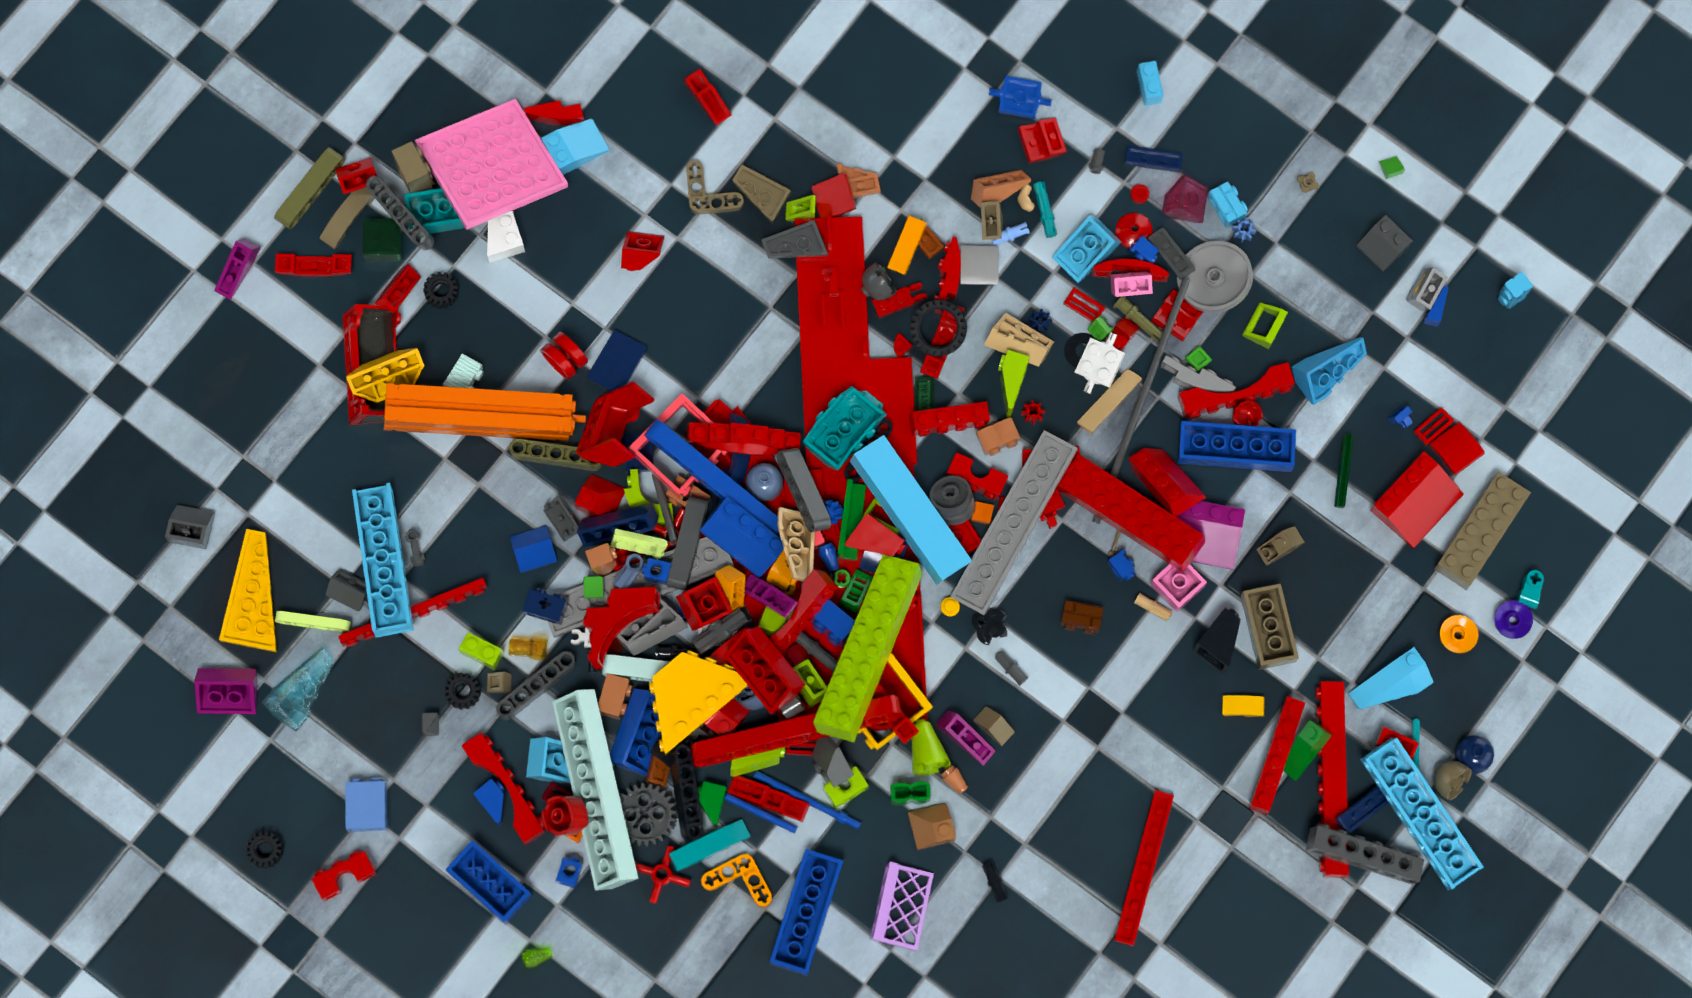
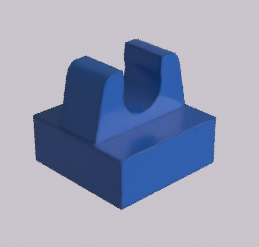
(1401, 417)

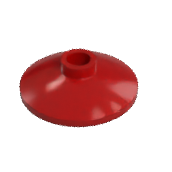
(1124, 232)

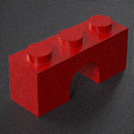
(990, 486)
(327, 881)

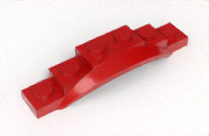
(742, 438)

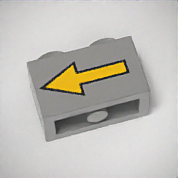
(1427, 289)

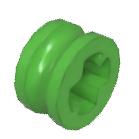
(847, 579)

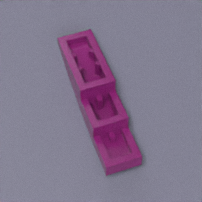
(769, 596)

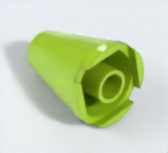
(927, 750)

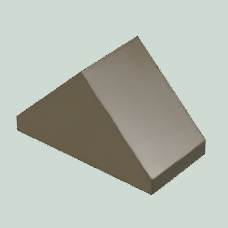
(991, 220)
(994, 725)

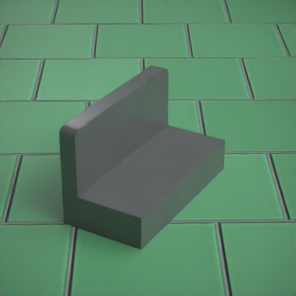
(347, 589)

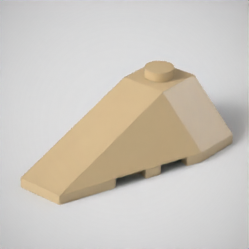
(797, 543)

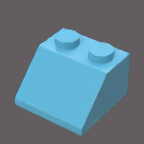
(547, 761)

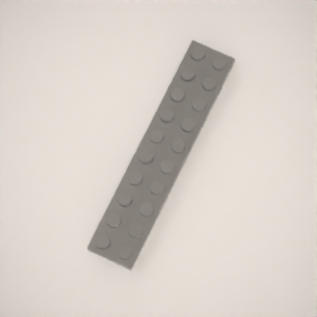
(1014, 523)
(707, 561)

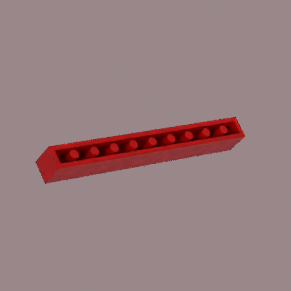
(1332, 767)

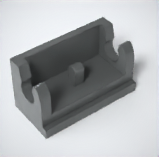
(561, 519)

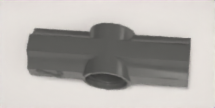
(719, 631)

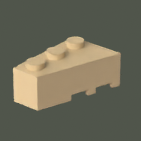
(1020, 338)

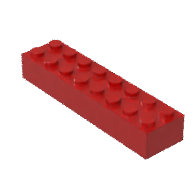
(1131, 513)

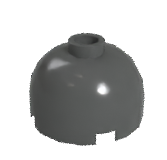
(877, 283)

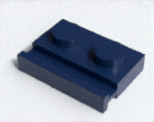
(647, 451)

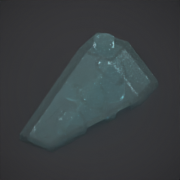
(294, 695)

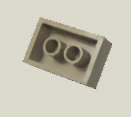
(413, 168)

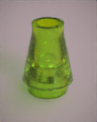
(534, 957)

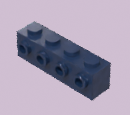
(602, 527)

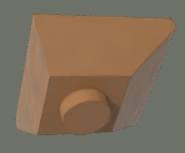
(932, 826)

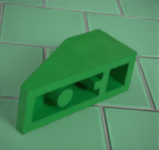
(1305, 749)

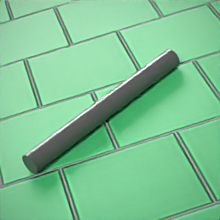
(665, 509)

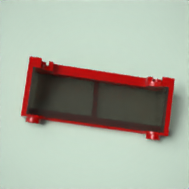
(367, 336)

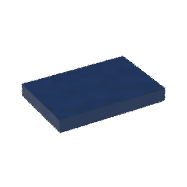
(616, 362)

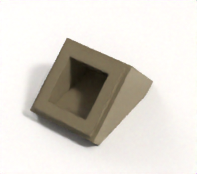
(499, 682)

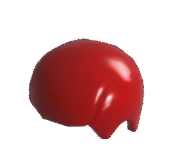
(1247, 414)

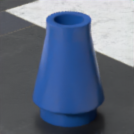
(829, 557)

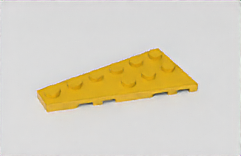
(250, 606)

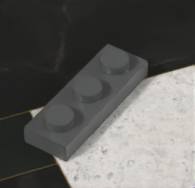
(1171, 253)

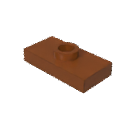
(657, 772)

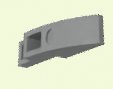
(1189, 379)

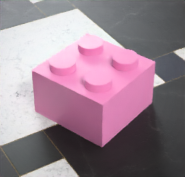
(1178, 587)

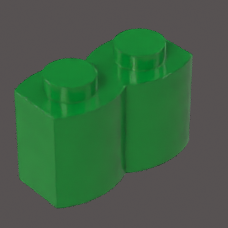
(916, 793)

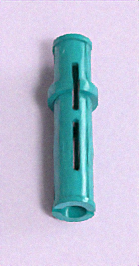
(1047, 217)

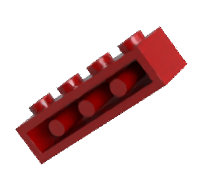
(949, 418)

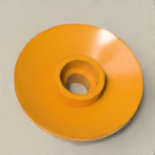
(1461, 625)

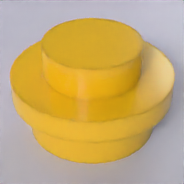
(950, 606)

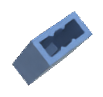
(366, 805)

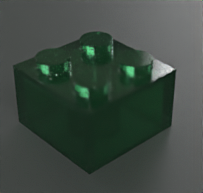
(382, 240)

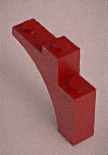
(607, 622)

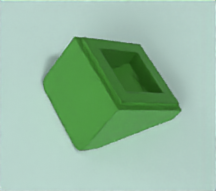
(1391, 167)
(593, 587)

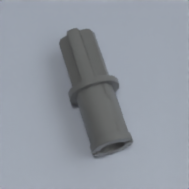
(1011, 667)

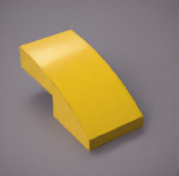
(1243, 705)

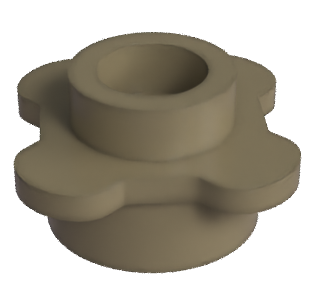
(1308, 187)

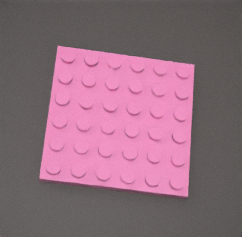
(491, 164)

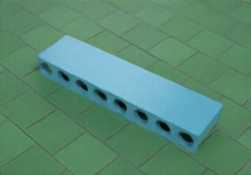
(910, 509)
(382, 561)
(1421, 813)

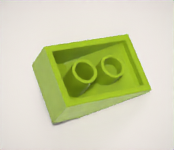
(1013, 369)

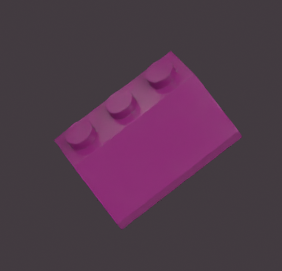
(226, 691)

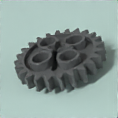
(658, 826)

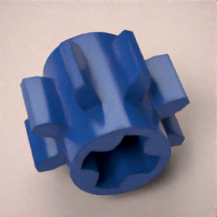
(834, 510)

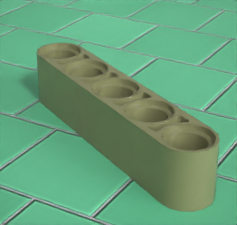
(309, 188)
(547, 450)

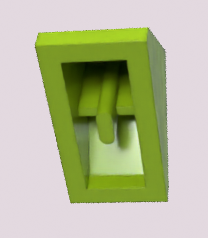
(801, 208)

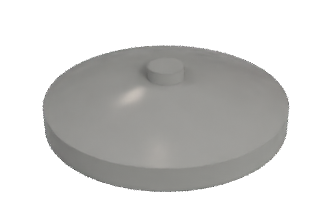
(1220, 277)

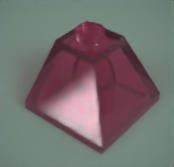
(1186, 200)

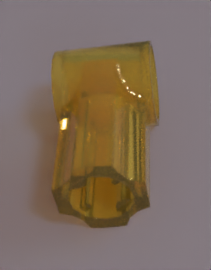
(533, 648)

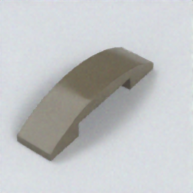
(345, 216)

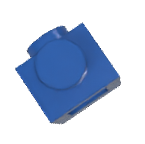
(1143, 250)
(1122, 566)

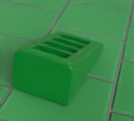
(850, 601)

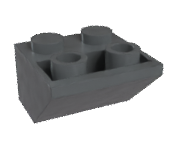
(189, 526)

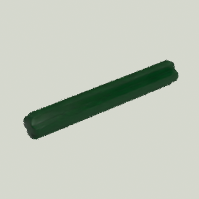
(1344, 468)

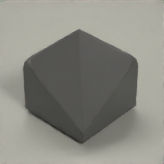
(430, 724)

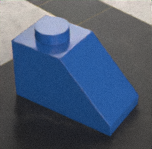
(492, 799)

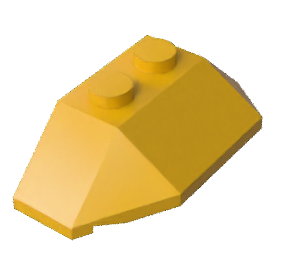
(396, 368)

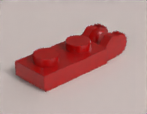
(899, 301)

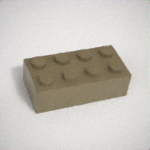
(1269, 626)

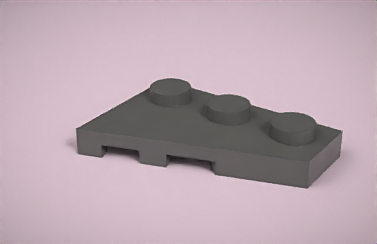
(795, 242)

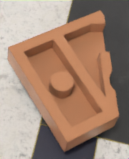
(861, 182)

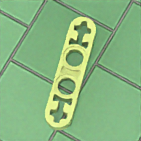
(312, 621)

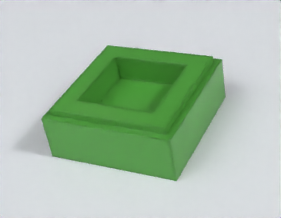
(1198, 359)

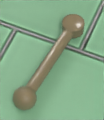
(1112, 553)

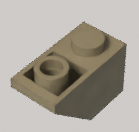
(1280, 545)

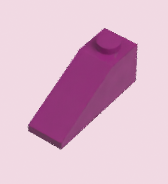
(236, 267)
(965, 737)

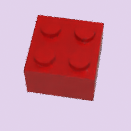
(704, 604)

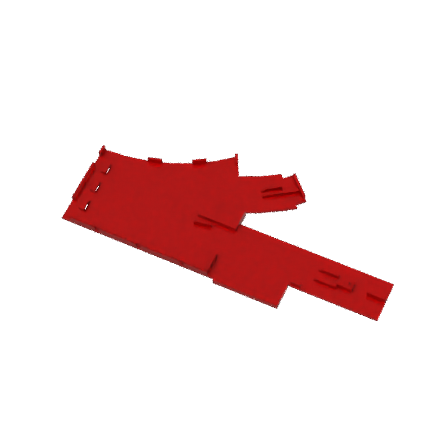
(832, 360)

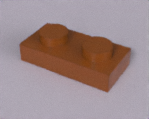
(929, 243)

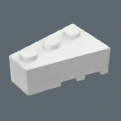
(503, 238)

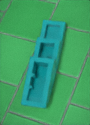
(709, 845)

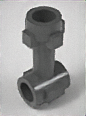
(413, 538)

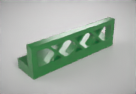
(851, 518)

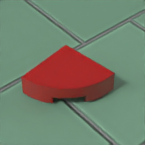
(901, 346)

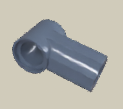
(627, 574)

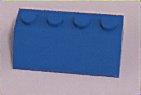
(742, 536)
(636, 734)

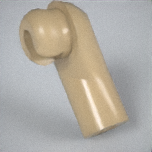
(1024, 200)

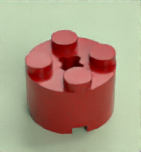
(565, 815)

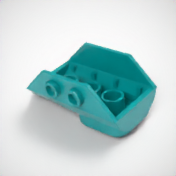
(844, 427)

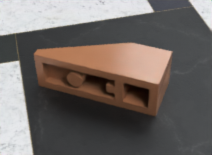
(998, 186)
(602, 559)

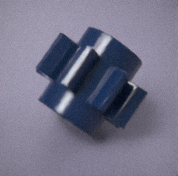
(1040, 315)

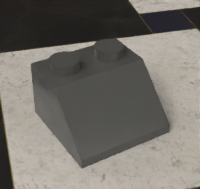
(1384, 243)
(830, 762)

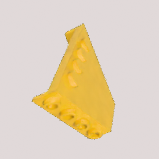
(689, 694)

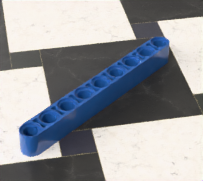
(708, 473)

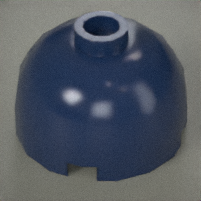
(1475, 753)

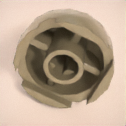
(1450, 778)

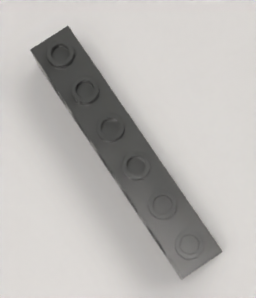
(1318, 844)

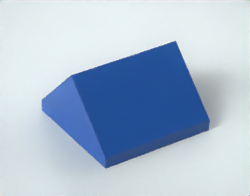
(533, 549)

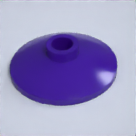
(1520, 613)

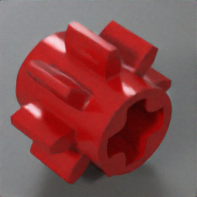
(1034, 417)

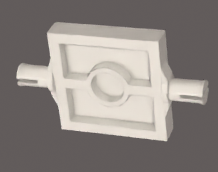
(1100, 362)

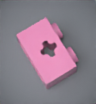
(1131, 283)

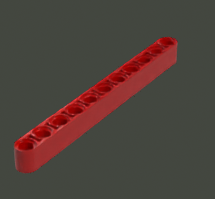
(782, 734)

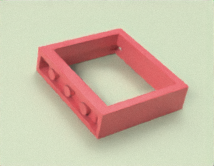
(681, 401)

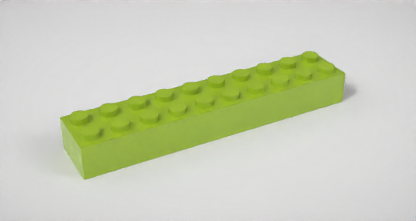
(868, 648)

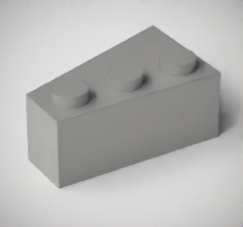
(651, 629)

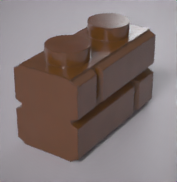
(1082, 617)

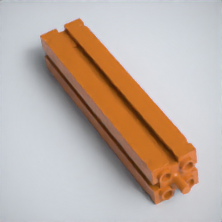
(480, 412)

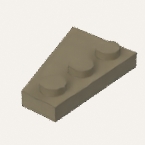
(761, 191)

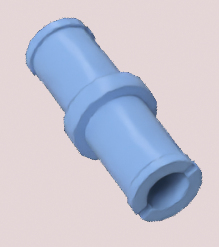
(1011, 233)

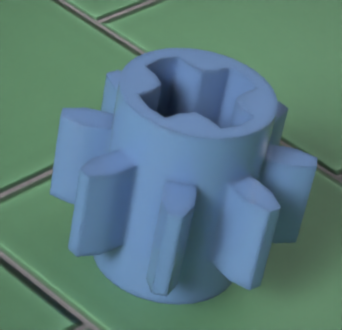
(1243, 234)

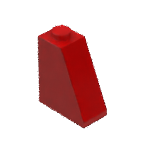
(876, 537)

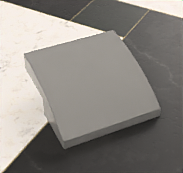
(979, 264)

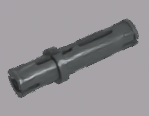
(817, 651)

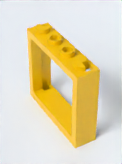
(915, 692)

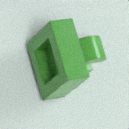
(1100, 329)

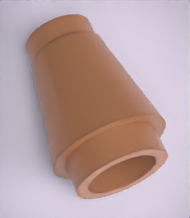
(954, 779)

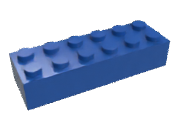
(1236, 446)
(806, 912)

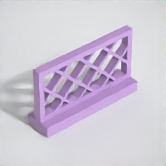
(885, 900)

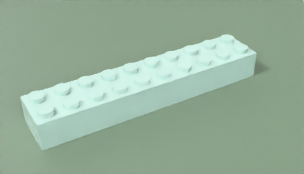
(595, 782)

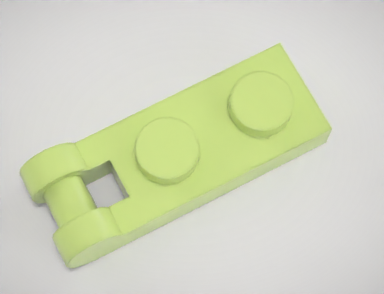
(639, 543)

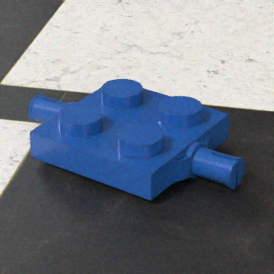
(1020, 97)

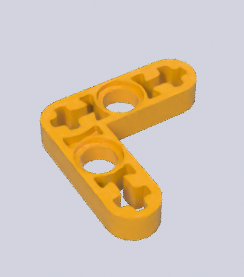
(746, 873)

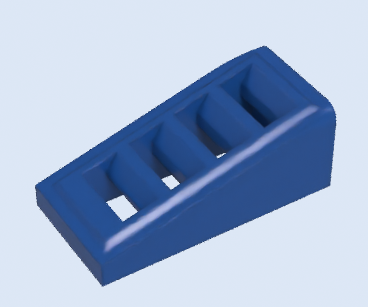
(1435, 313)

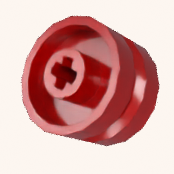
(564, 355)

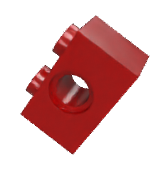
(355, 175)

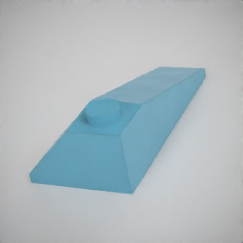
(1399, 679)

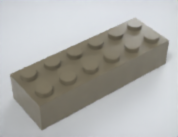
(1482, 530)

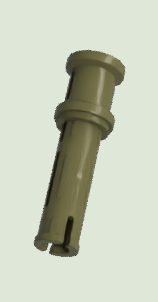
(1132, 312)

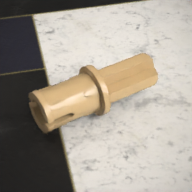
(1153, 607)

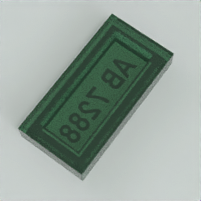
(924, 393)

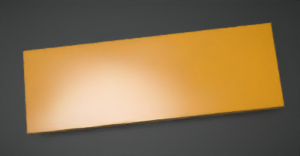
(907, 245)

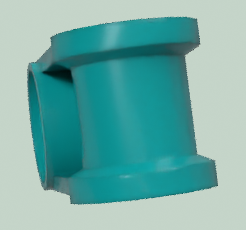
(1529, 592)

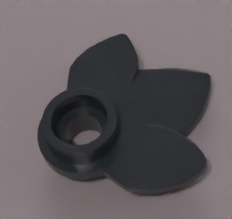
(992, 627)

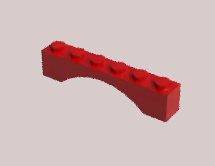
(1198, 401)
(814, 593)
(481, 755)
(1277, 755)

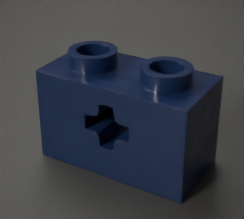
(534, 608)

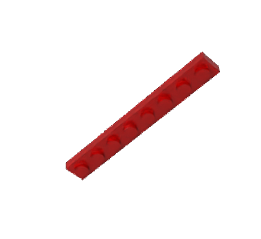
(420, 610)
(1144, 868)

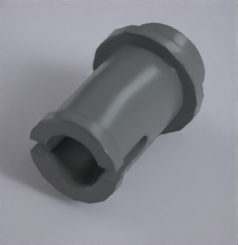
(1097, 161)

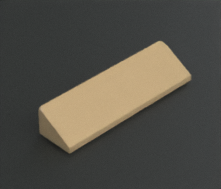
(1109, 401)

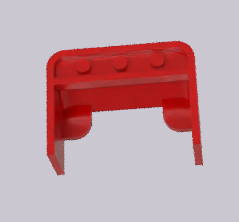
(607, 424)

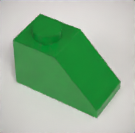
(711, 800)

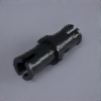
(995, 882)

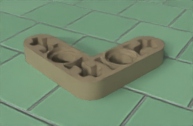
(700, 195)

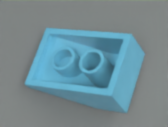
(575, 145)
(1086, 248)

